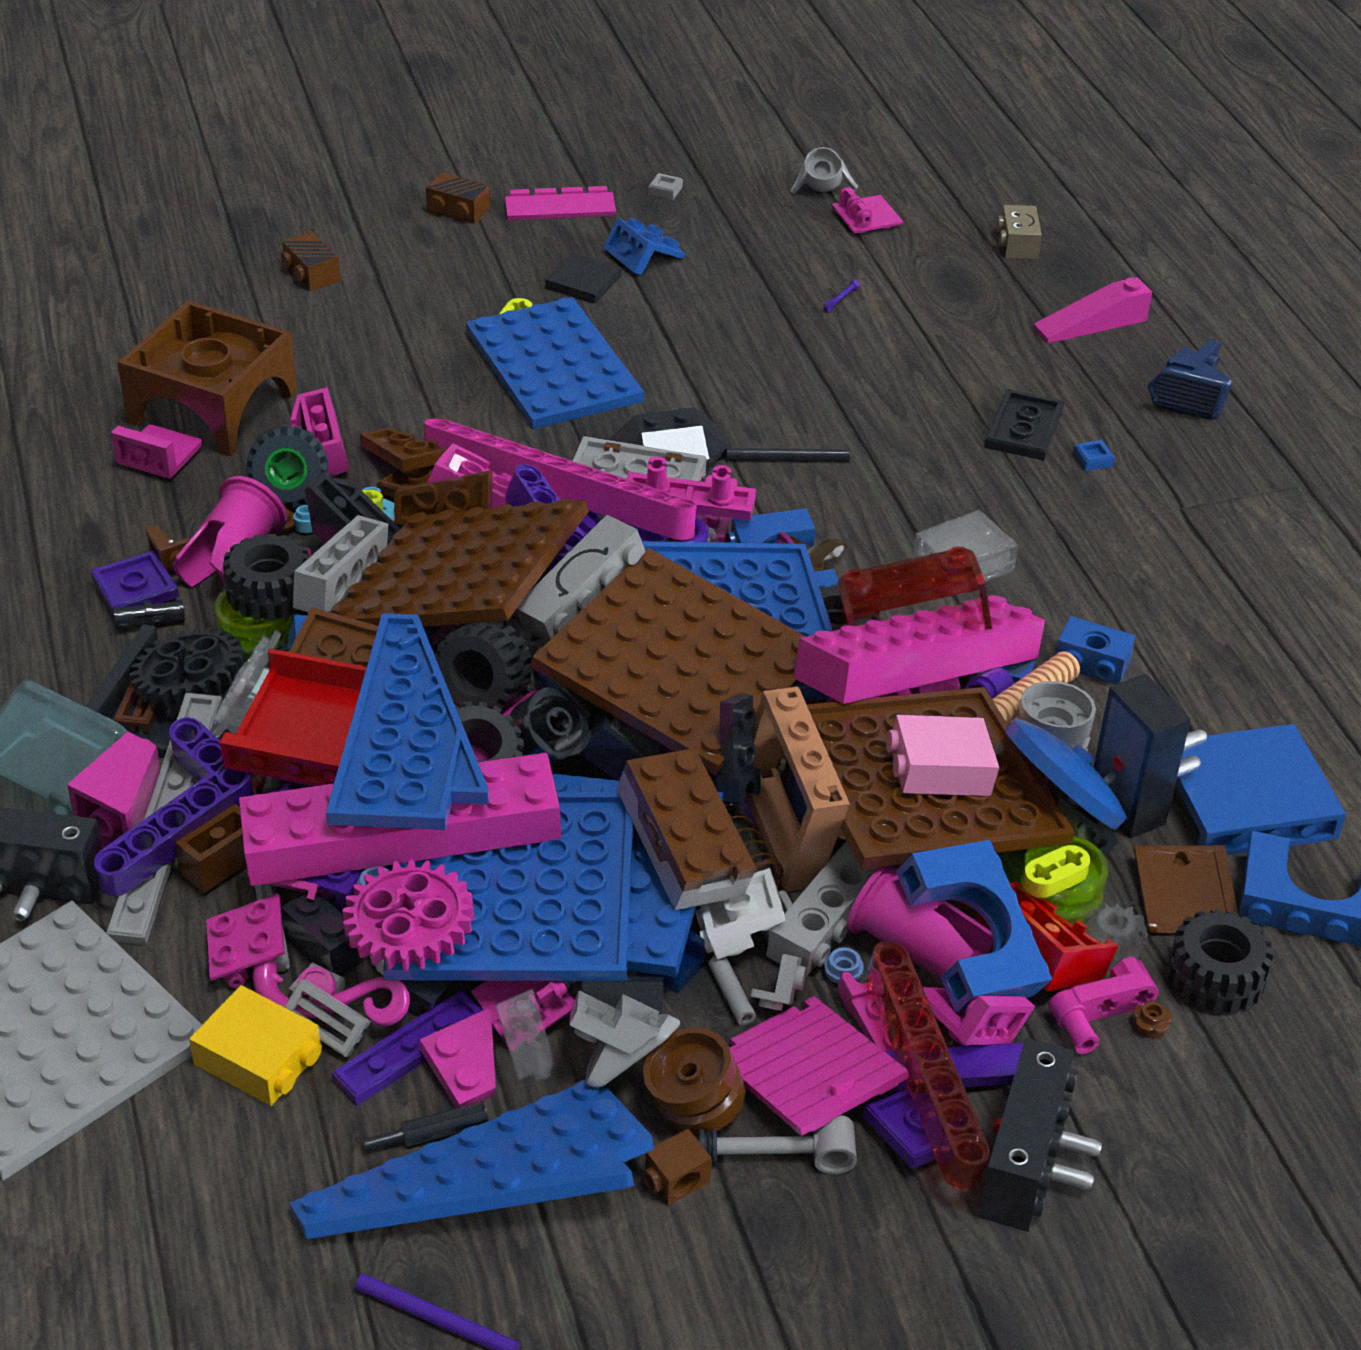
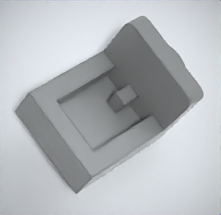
(790, 978)

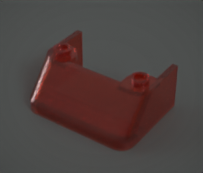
(912, 583)

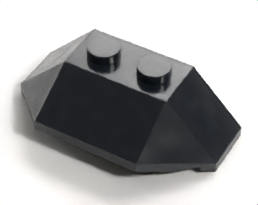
(676, 431)
(336, 503)

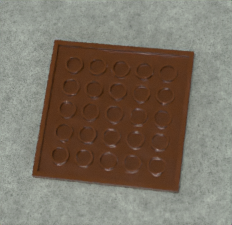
(463, 563)
(666, 652)
(891, 825)

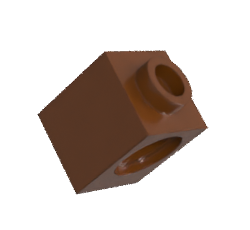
(677, 1167)

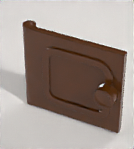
(1182, 882)

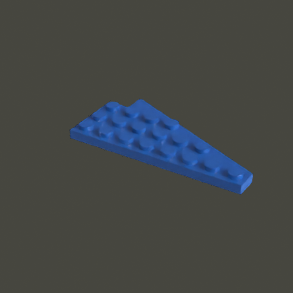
(405, 740)
(527, 1155)

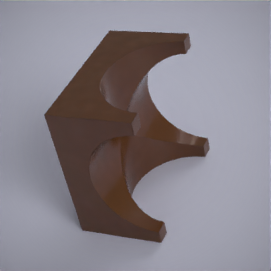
(209, 365)

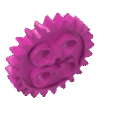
(408, 915)

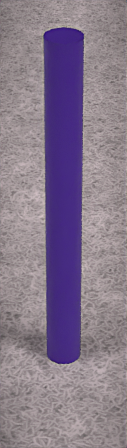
(434, 1314)

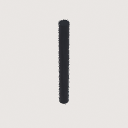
(787, 454)

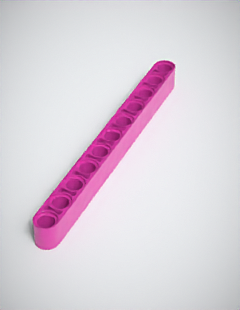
(602, 491)

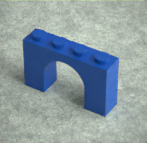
(765, 527)
(976, 877)
(1276, 902)

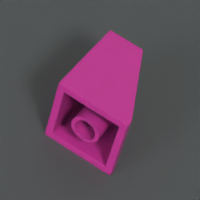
(117, 786)

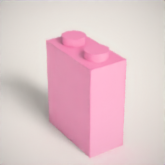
(942, 755)

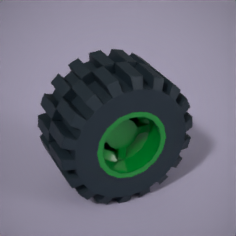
(286, 462)

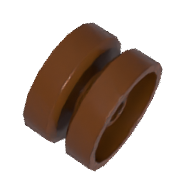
(694, 1081)

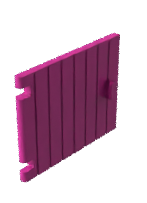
(812, 1065)

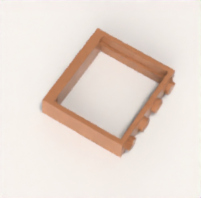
(804, 849)

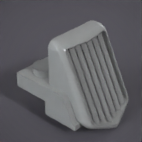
(623, 1032)

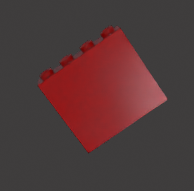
(296, 720)

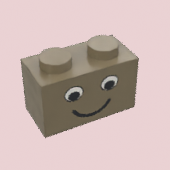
(1019, 231)

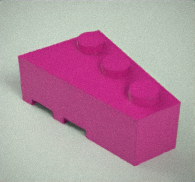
(316, 413)

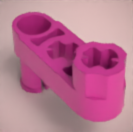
(1119, 994)

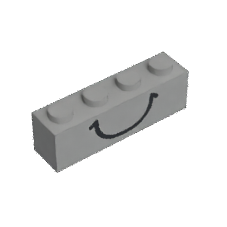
(580, 577)

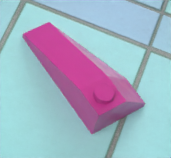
(1105, 309)
(461, 462)

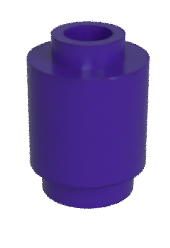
(993, 680)

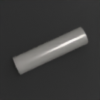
(732, 990)

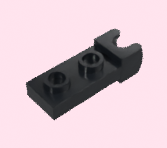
(738, 749)

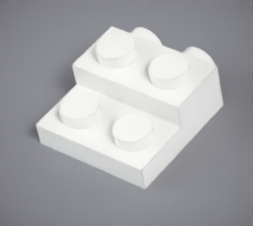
(730, 922)

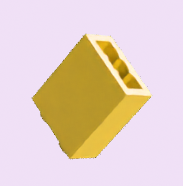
(256, 1045)

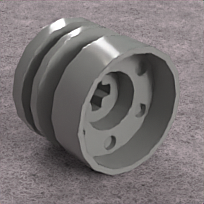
(1059, 710)

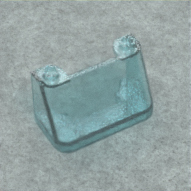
(50, 741)

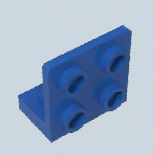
(635, 243)

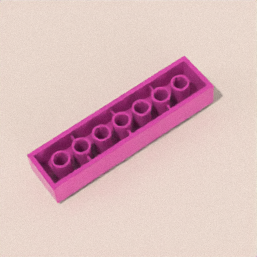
(916, 649)
(291, 840)

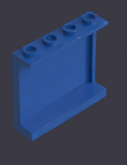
(1259, 784)

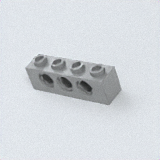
(338, 564)
(820, 912)

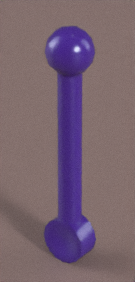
(853, 285)

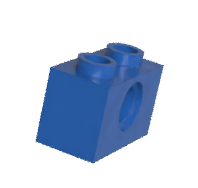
(1098, 649)

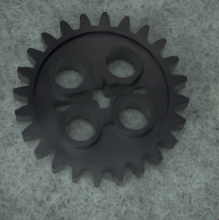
(187, 665)

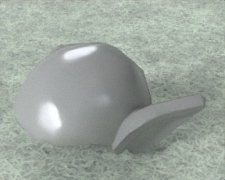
(823, 171)

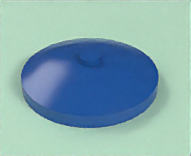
(1068, 770)

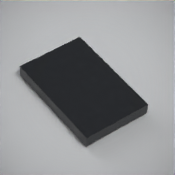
(1025, 424)

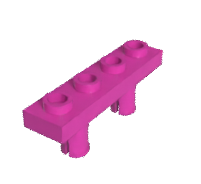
(711, 498)

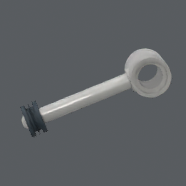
(831, 1145)

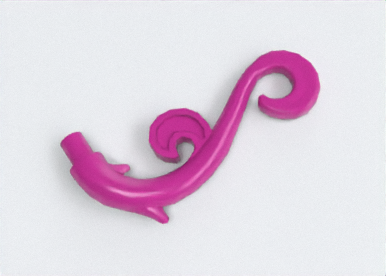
(266, 979)

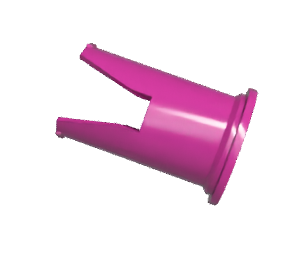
(243, 511)
(930, 932)

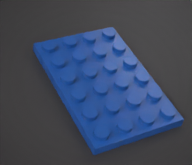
(554, 362)

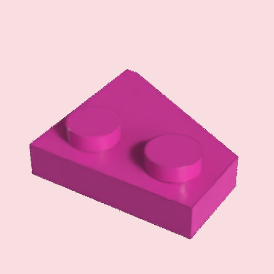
(463, 1058)

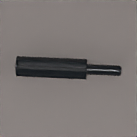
(431, 1127)

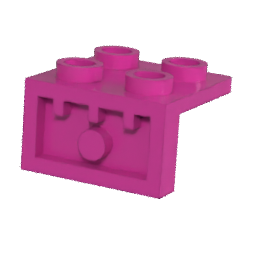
(154, 449)
(986, 1019)

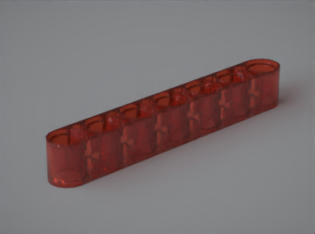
(932, 1073)

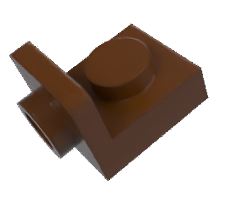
(164, 546)

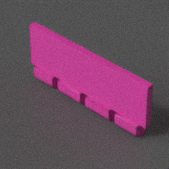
(568, 204)

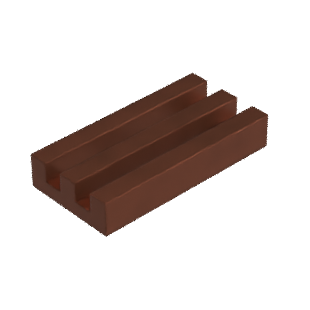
(136, 719)

